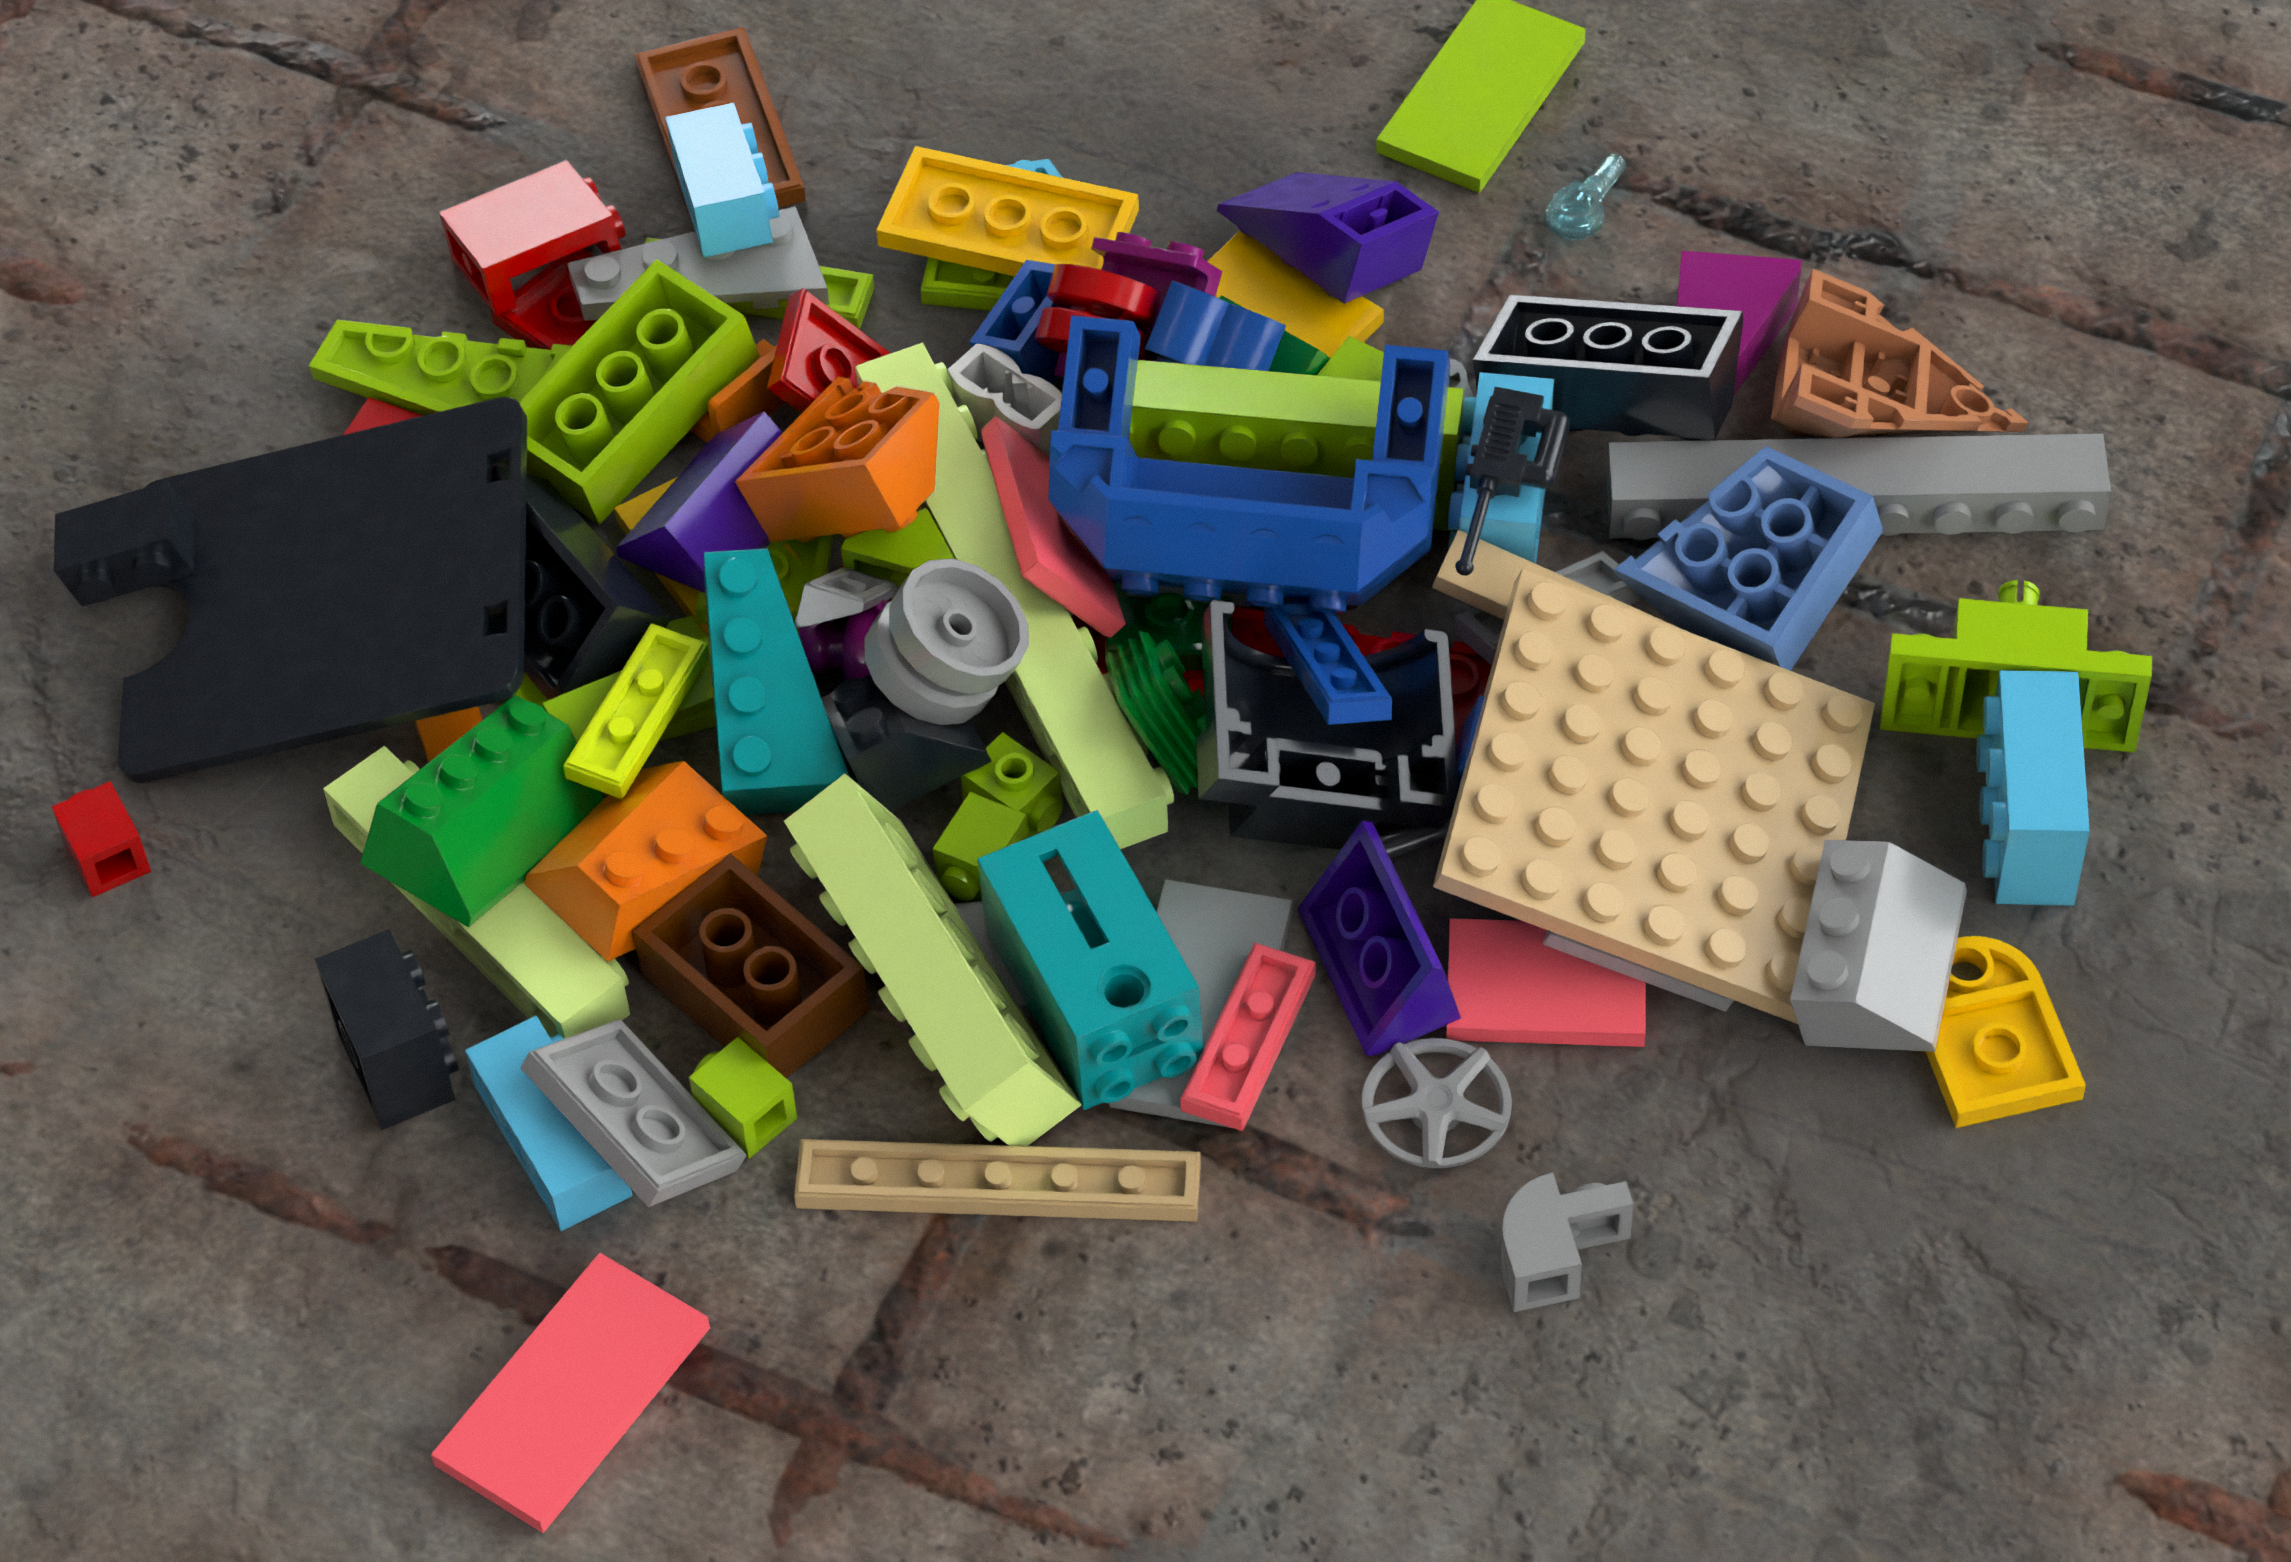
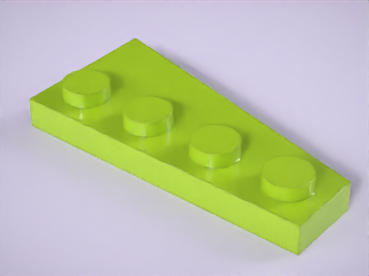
(427, 371)

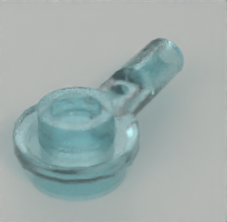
(1577, 209)

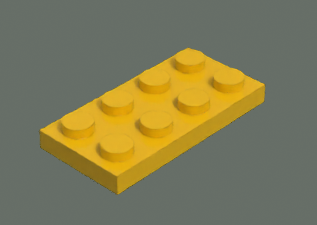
(999, 214)

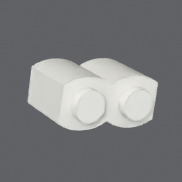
(994, 386)

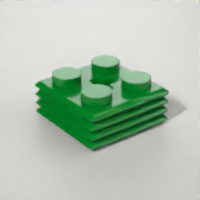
(1160, 705)

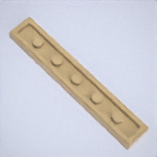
(998, 1180)

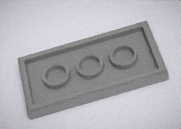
(1214, 936)

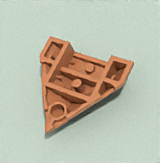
(1861, 376)

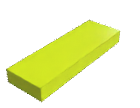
(636, 711)

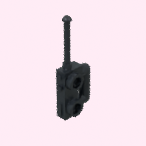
(1500, 467)

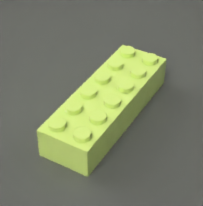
(929, 966)

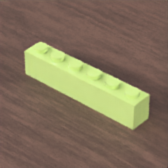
(514, 944)

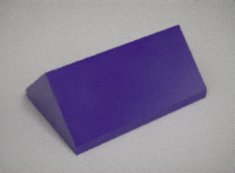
(703, 508)
(1376, 947)

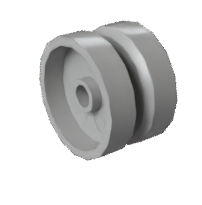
(946, 641)

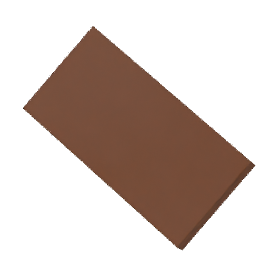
(717, 73)

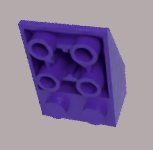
(1338, 229)

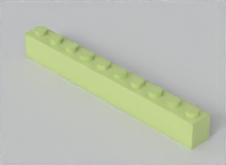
(1057, 681)

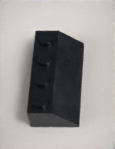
(1621, 362)
(579, 597)

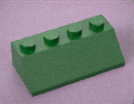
(480, 813)

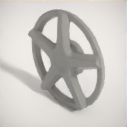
(1435, 1102)

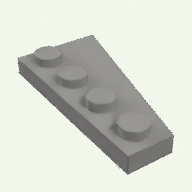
(742, 275)

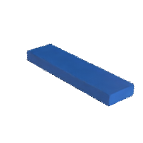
(1328, 664)

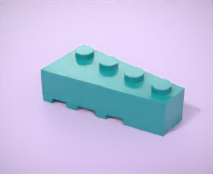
(767, 707)

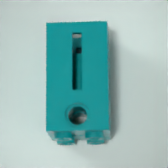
(1092, 961)

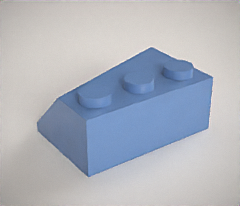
(1759, 558)

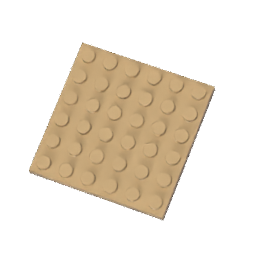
(1652, 793)

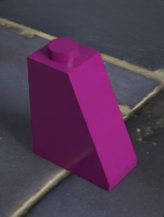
(1756, 285)

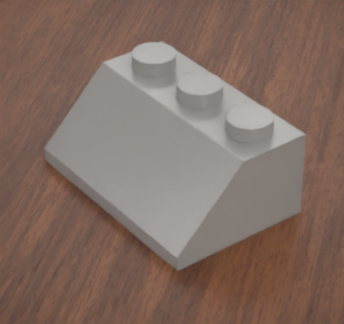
(1876, 949)

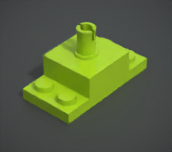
(1942, 682)

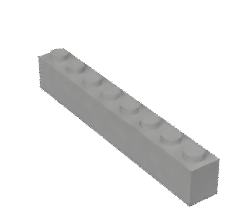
(1915, 481)

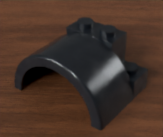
(1316, 781)

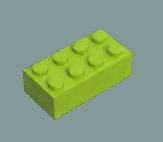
(632, 388)

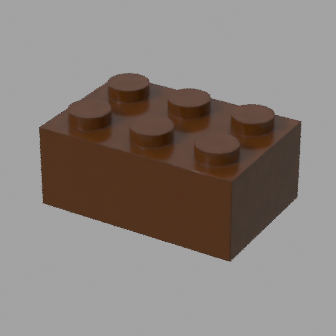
(751, 967)

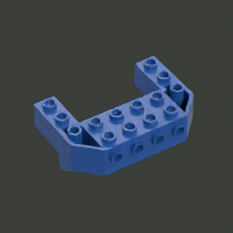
(1239, 525)

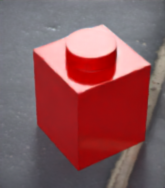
(101, 838)

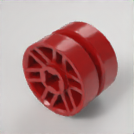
(1094, 294)

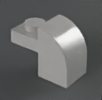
(1547, 1231)

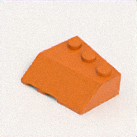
(847, 464)
(641, 855)

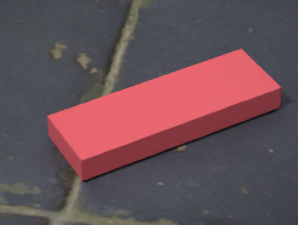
(1248, 1037)

